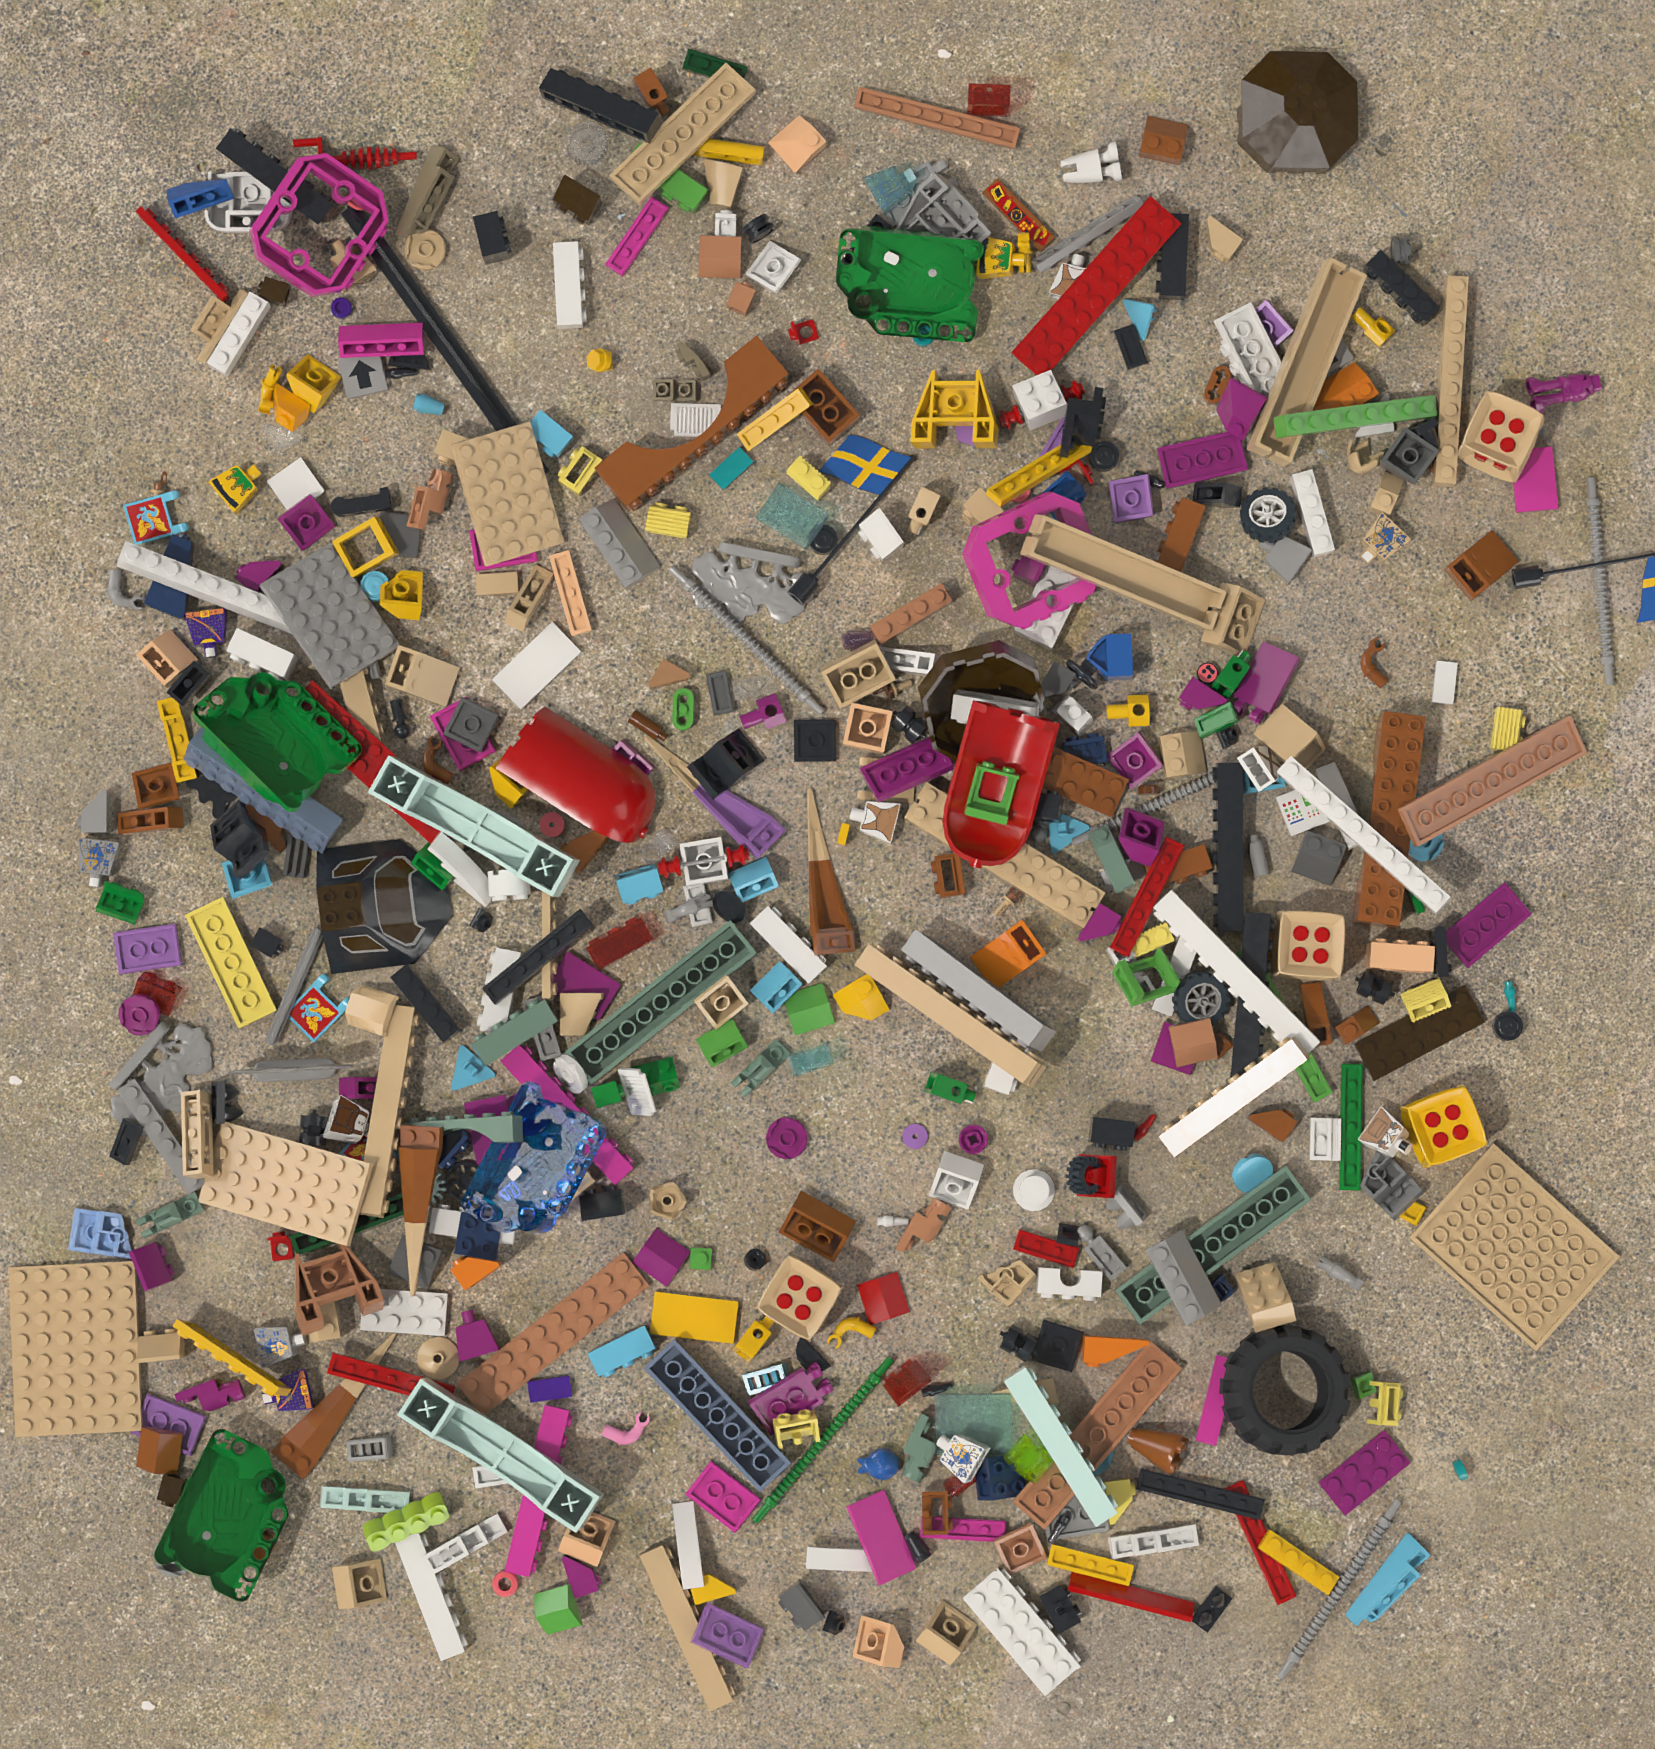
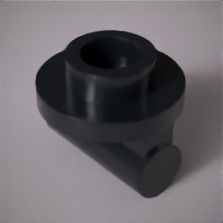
(1227, 737)
(481, 921)
(834, 1623)

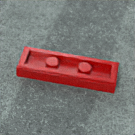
(1045, 1248)

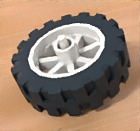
(1268, 532)

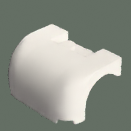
(248, 202)

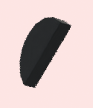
(409, 361)
(808, 1355)

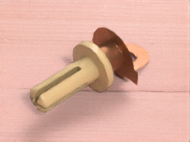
(158, 486)
(893, 689)
(1007, 901)

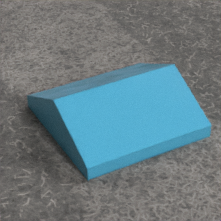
(256, 880)

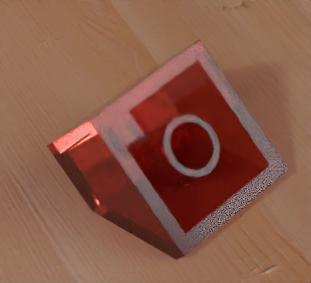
(906, 1382)

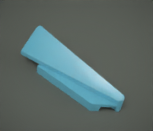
(1389, 1582)

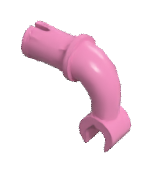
(625, 1437)

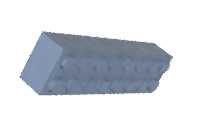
(309, 823)
(717, 1415)

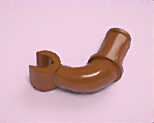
(1368, 667)
(431, 767)

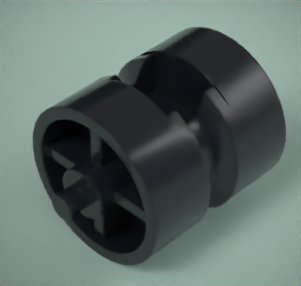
(907, 722)
(1377, 987)
(313, 1129)
(1016, 1341)

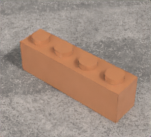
(910, 614)

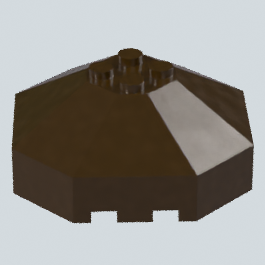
(1297, 112)
(985, 669)

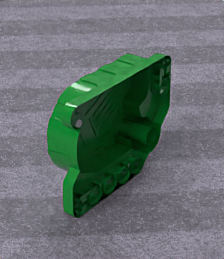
(273, 738)
(224, 1518)

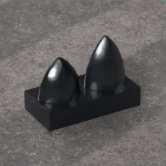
(1426, 430)
(220, 1111)
(1211, 1608)

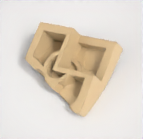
(722, 182)
(1009, 1282)

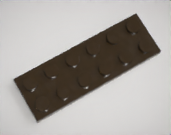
(1409, 1040)

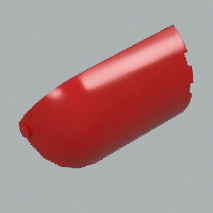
(1006, 740)
(581, 777)

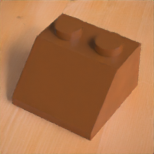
(1163, 140)

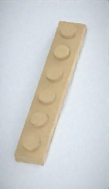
(549, 906)

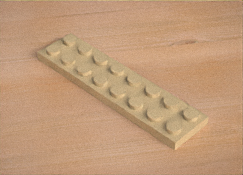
(682, 134)

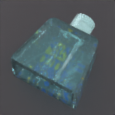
(889, 187)

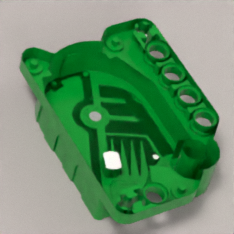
(910, 280)

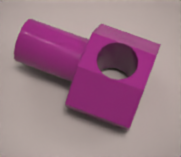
(759, 716)

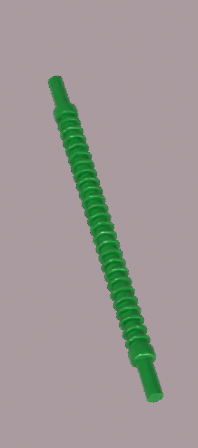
(771, 1501)

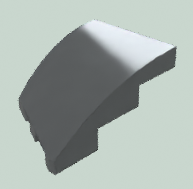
(1390, 1185)

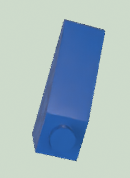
(197, 196)

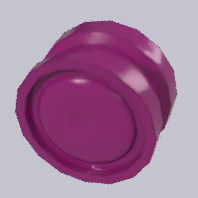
(973, 1139)

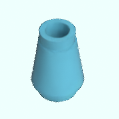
(427, 405)

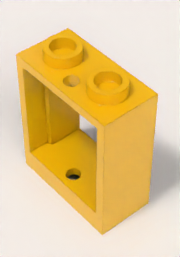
(382, 536)

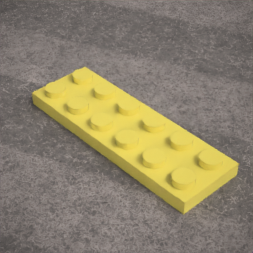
(231, 962)

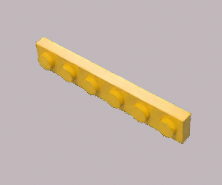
(1034, 473)

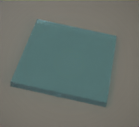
(977, 1416)

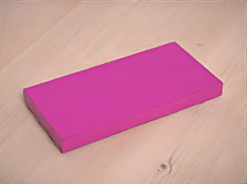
(881, 1537)

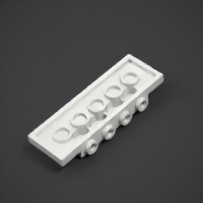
(1248, 348)

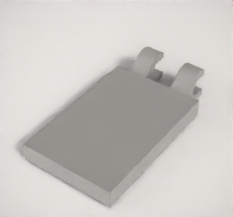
(922, 173)

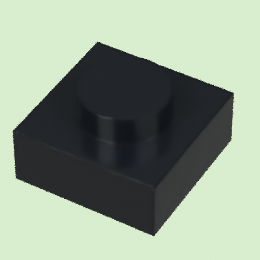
(1067, 1234)

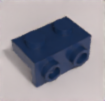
(1089, 749)

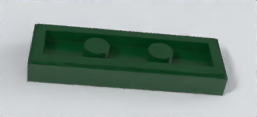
(707, 65)

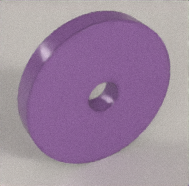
(915, 1129)

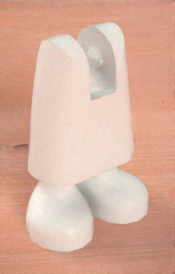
(1090, 168)

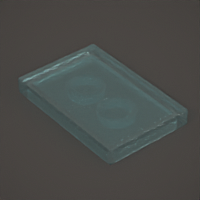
(792, 516)

